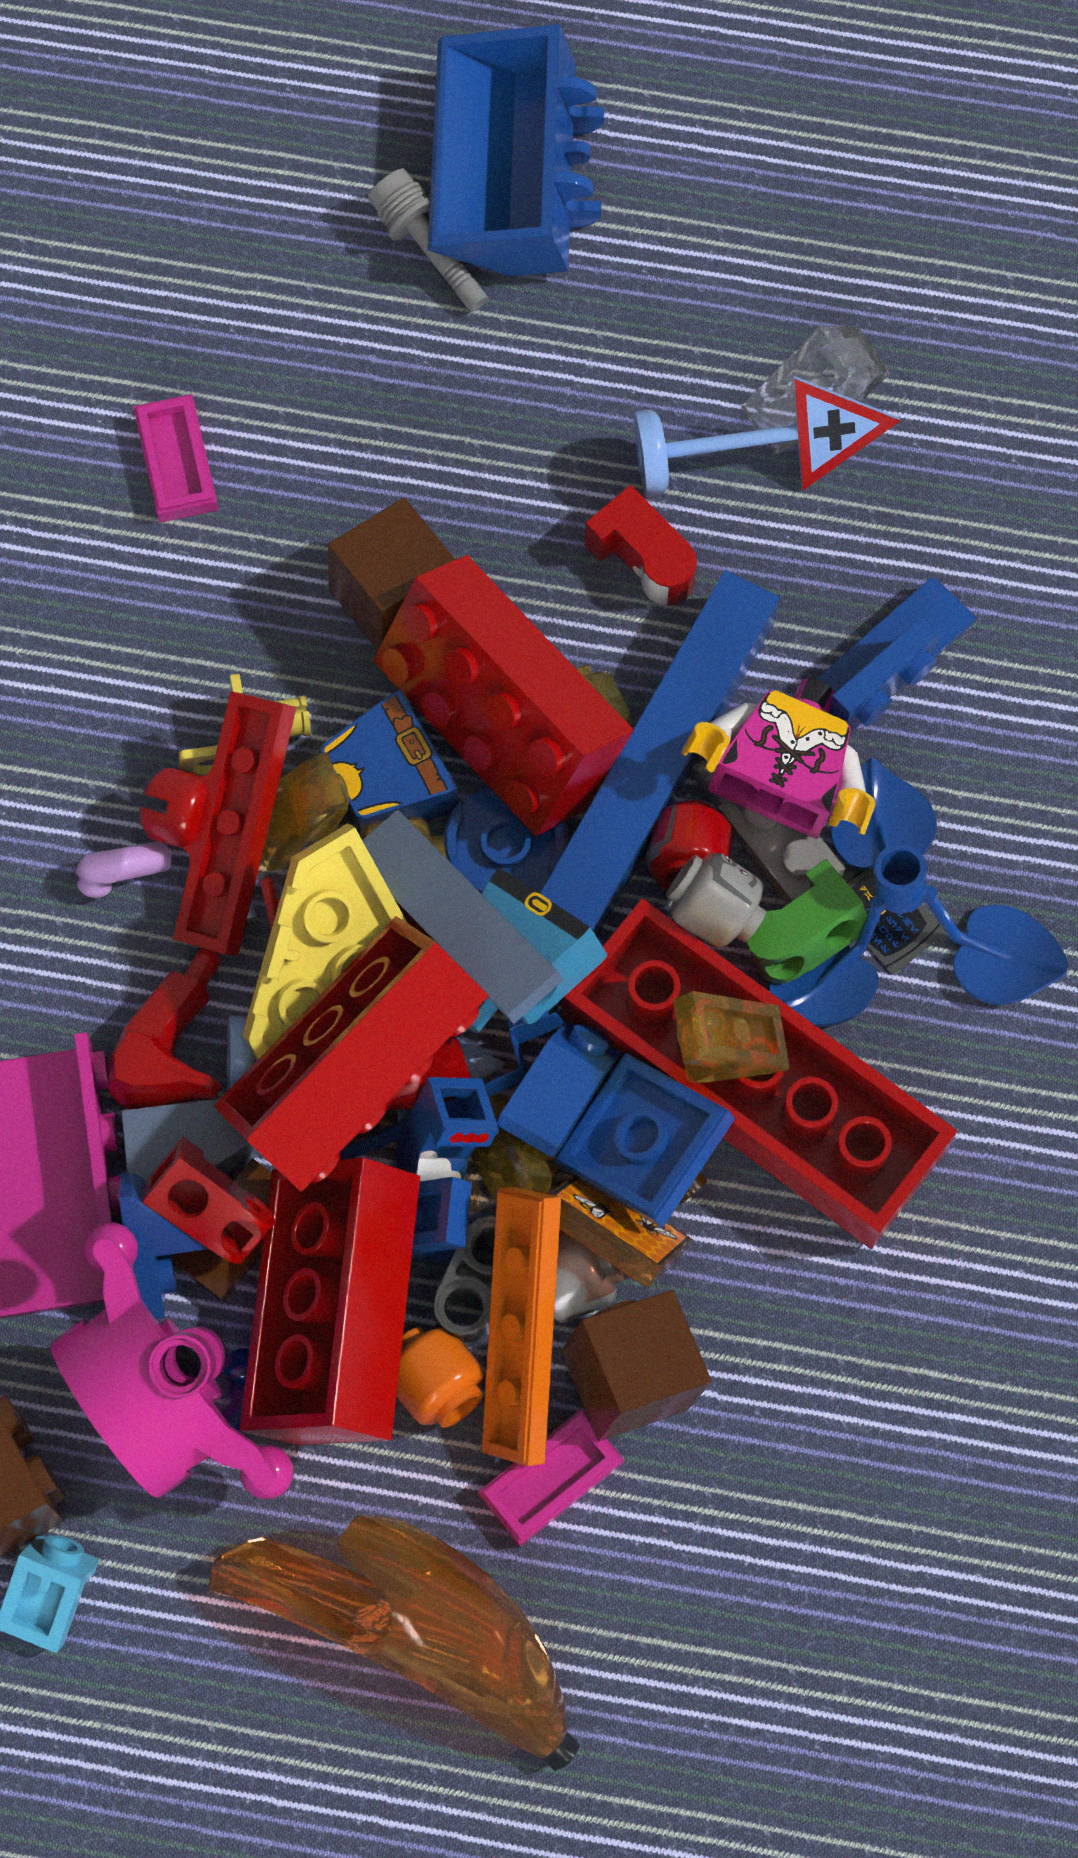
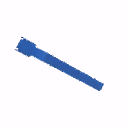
(519, 1033)

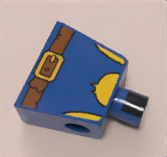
(390, 766)

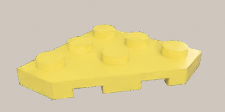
(323, 921)

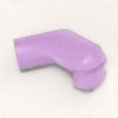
(103, 868)

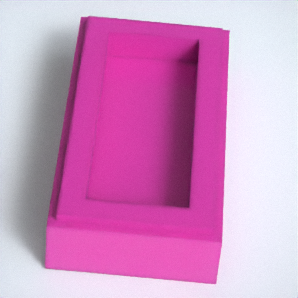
(175, 458)
(535, 1495)

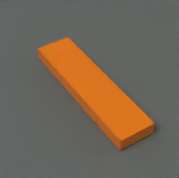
(521, 1325)

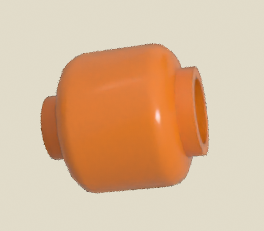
(438, 1377)

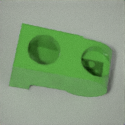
(808, 927)

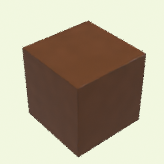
(378, 563)
(635, 1364)

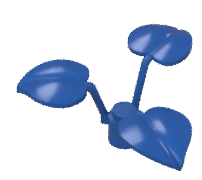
(1001, 954)

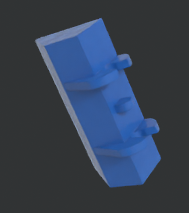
(509, 150)

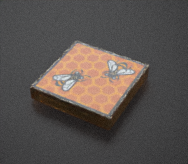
(618, 1233)

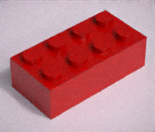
(501, 694)
(352, 1053)
(331, 1306)

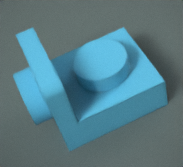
(46, 1591)

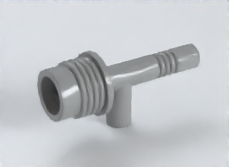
(405, 212)

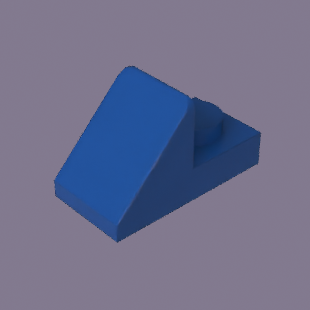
(441, 1219)
(156, 1244)

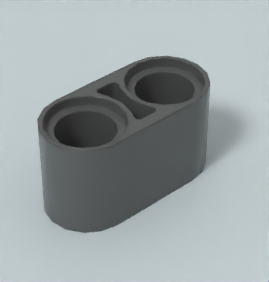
(467, 1279)

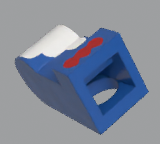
(440, 1139)

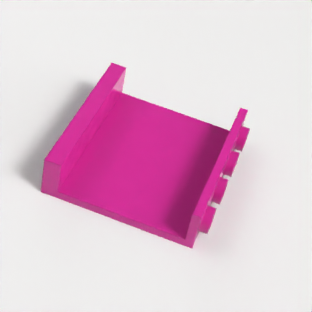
(54, 1177)

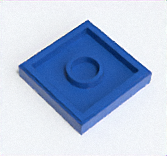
(644, 1140)

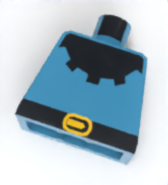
(552, 931)

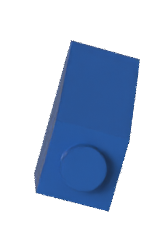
(559, 1087)

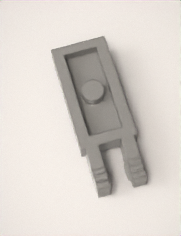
(775, 848)

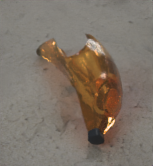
(419, 1615)

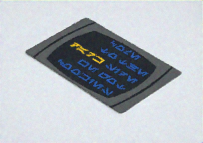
(897, 935)

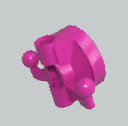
(139, 1396)

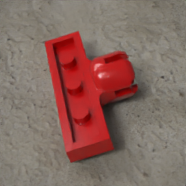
(223, 820)

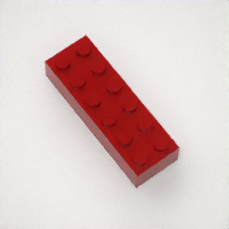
(819, 1128)

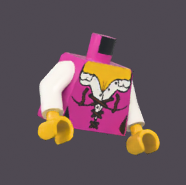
(786, 760)

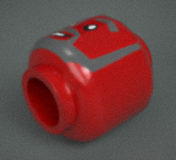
(682, 832)

